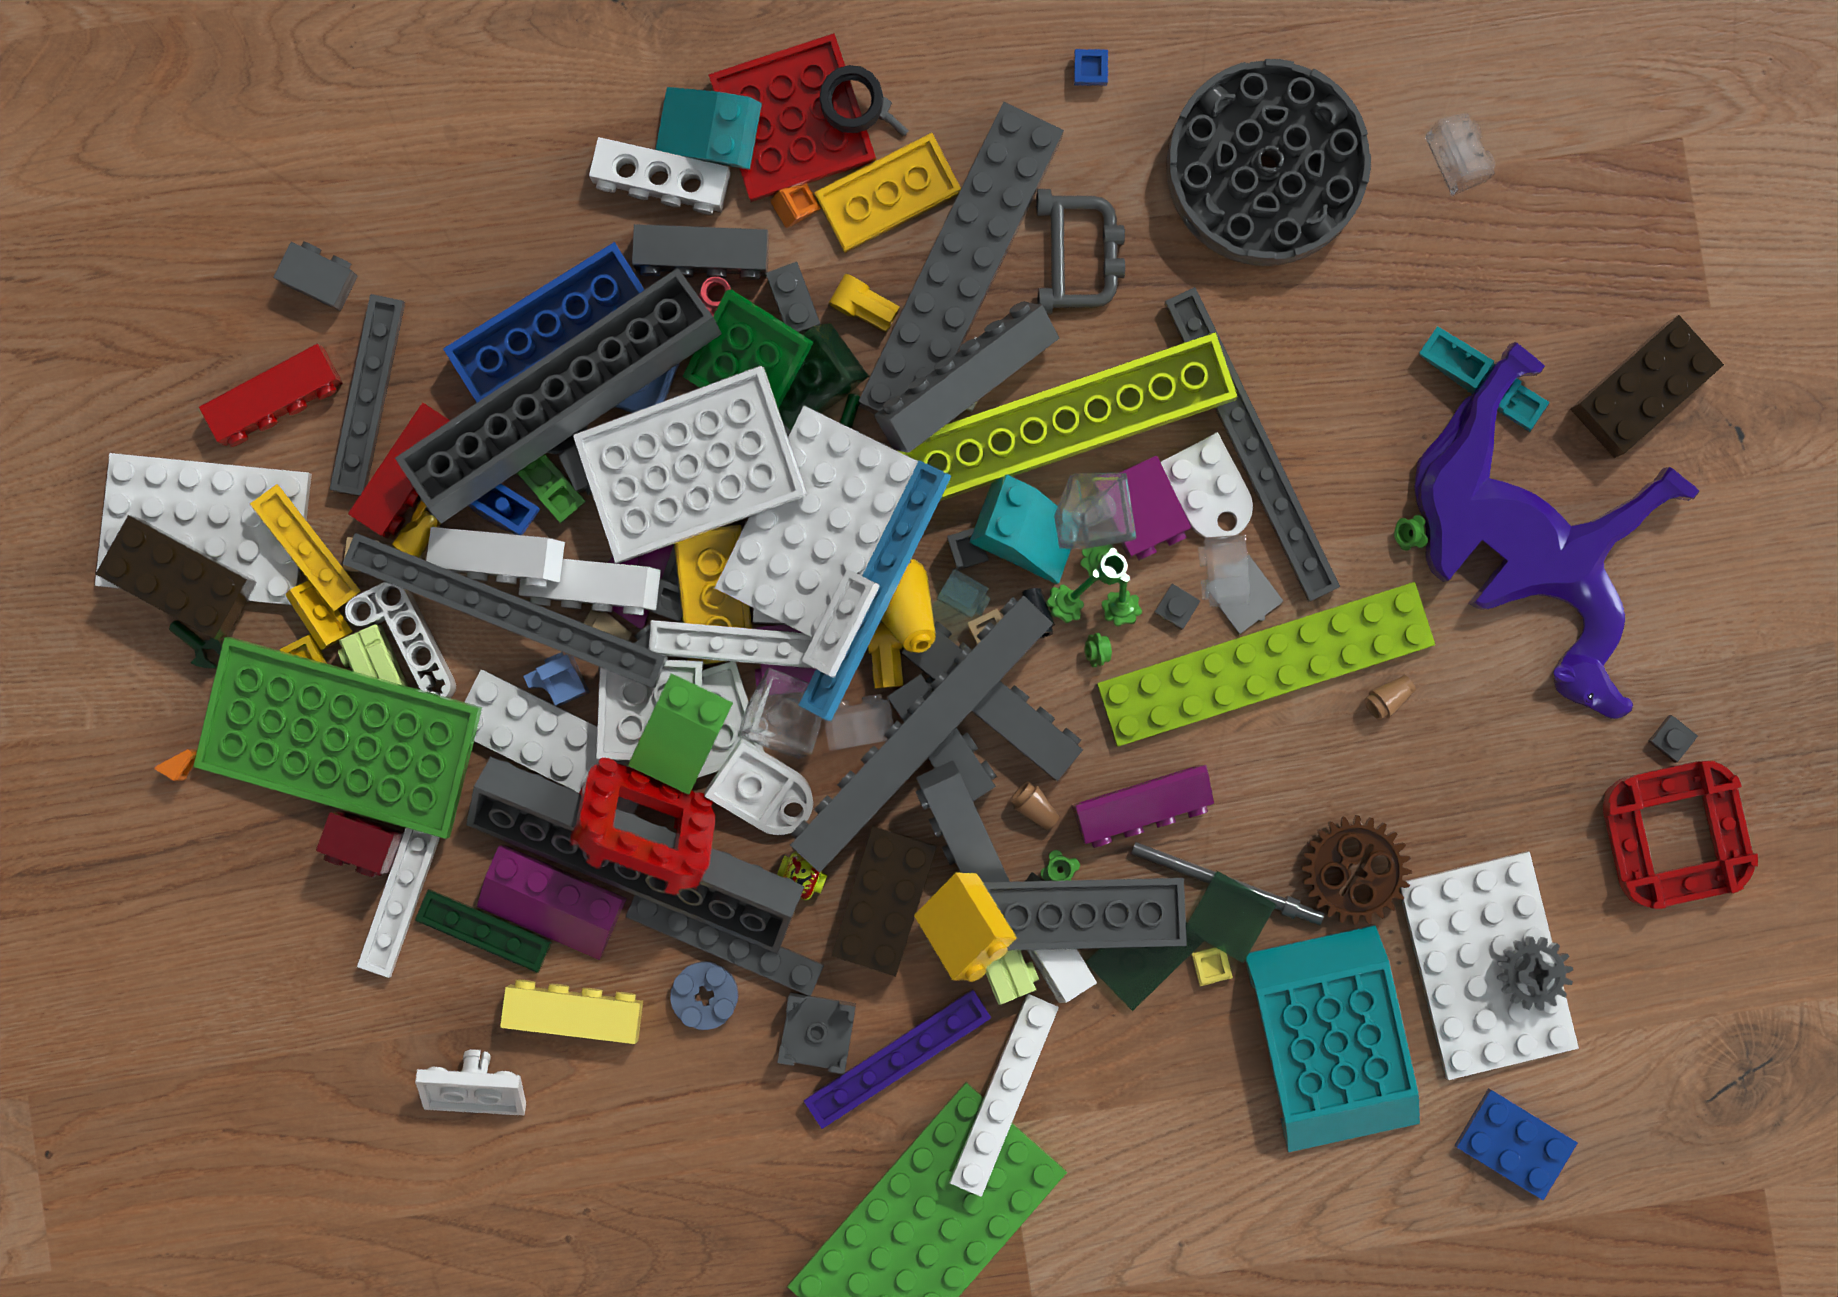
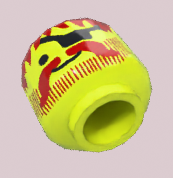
(803, 873)

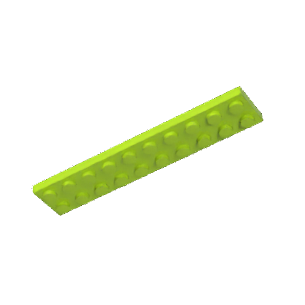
(1265, 664)

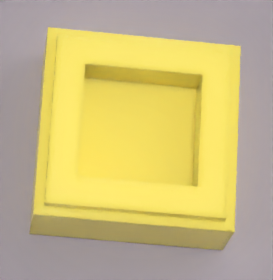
(1211, 966)

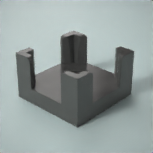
(817, 1032)

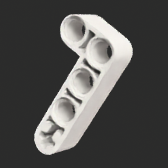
(408, 644)

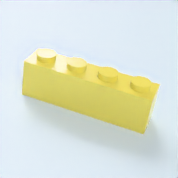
(572, 1013)

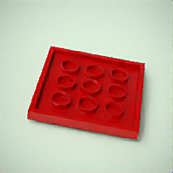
(792, 135)

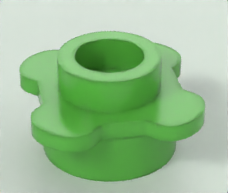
(1404, 536)
(1098, 649)
(1057, 859)

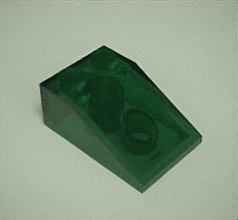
(824, 377)

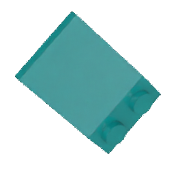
(709, 126)
(1021, 528)

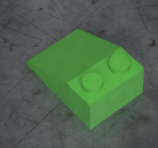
(680, 733)

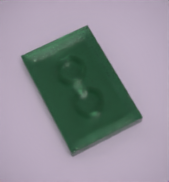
(1139, 970)

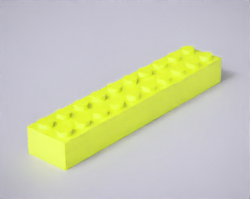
(1080, 415)

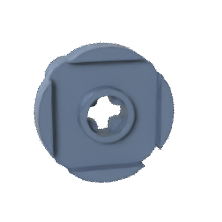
(714, 979)

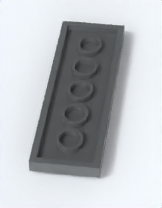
(1093, 913)

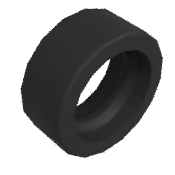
(844, 74)

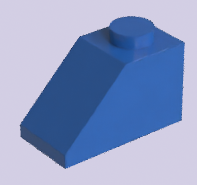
(505, 509)

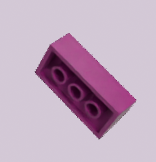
(1144, 804)
(550, 901)

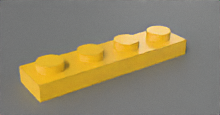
(305, 547)

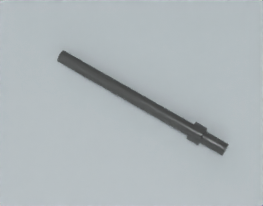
(1288, 906)

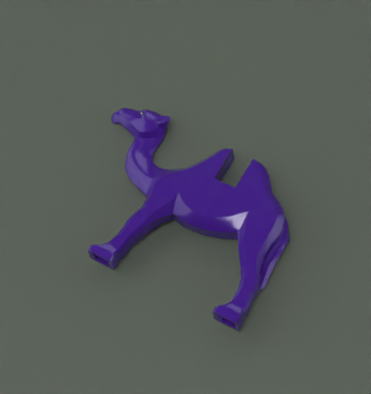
(1538, 544)

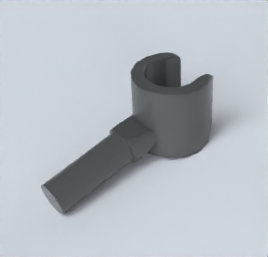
(889, 118)

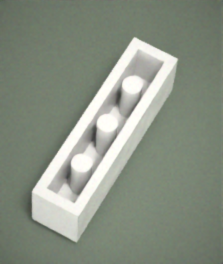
(496, 555)
(599, 585)

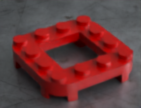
(1726, 823)
(598, 838)

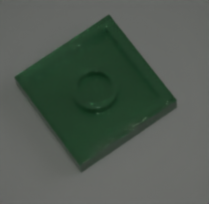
(1230, 916)

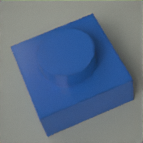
(1091, 67)

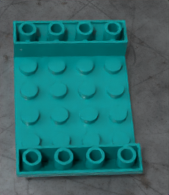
(1334, 1038)

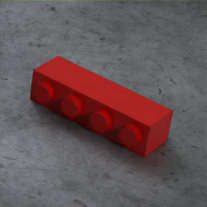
(271, 395)
(390, 490)

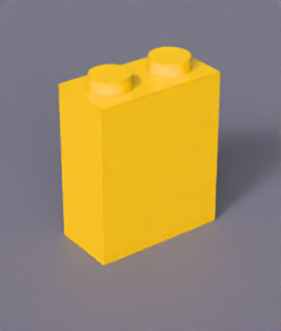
(965, 927)

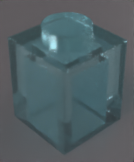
(964, 594)

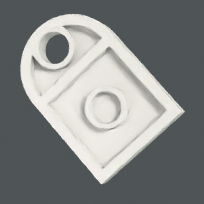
(1208, 486)
(759, 789)

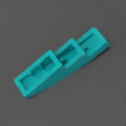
(1469, 369)

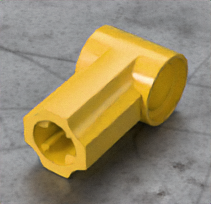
(856, 299)
(885, 658)

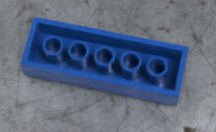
(543, 321)

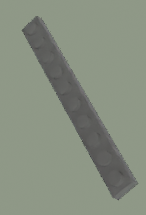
(1260, 461)
(505, 610)

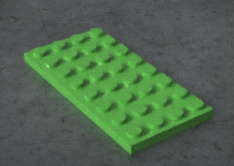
(337, 737)
(919, 1230)

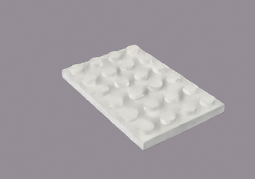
(689, 464)
(209, 511)
(799, 551)
(1459, 935)

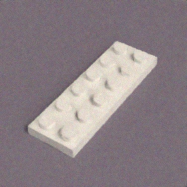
(536, 733)

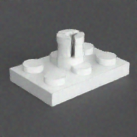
(471, 1088)

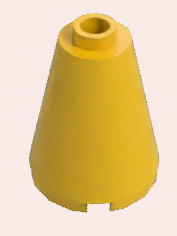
(910, 610)

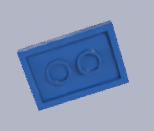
(1516, 1144)

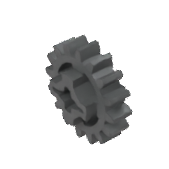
(1537, 986)

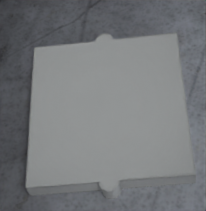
(1263, 600)

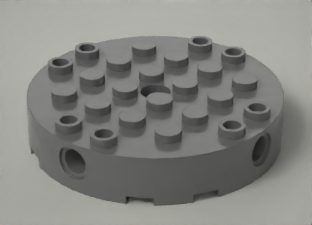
(1256, 210)

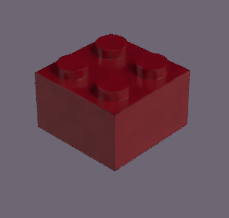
(359, 842)

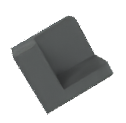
(965, 553)

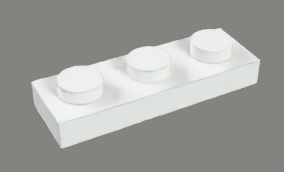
(840, 623)

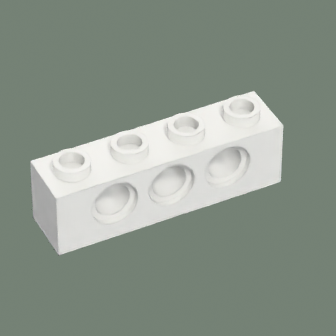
(612, 155)

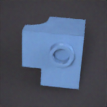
(560, 678)

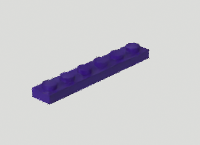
(897, 1058)

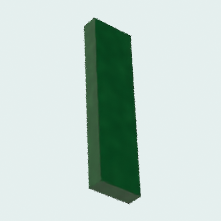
(483, 930)

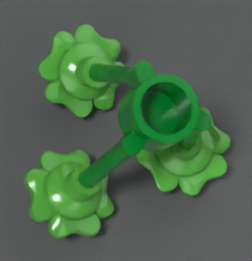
(1109, 567)

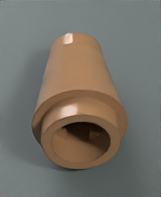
(1389, 697)
(1034, 805)

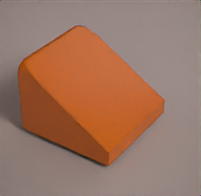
(795, 204)
(179, 766)

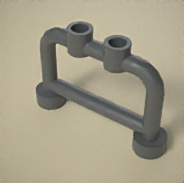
(1112, 236)

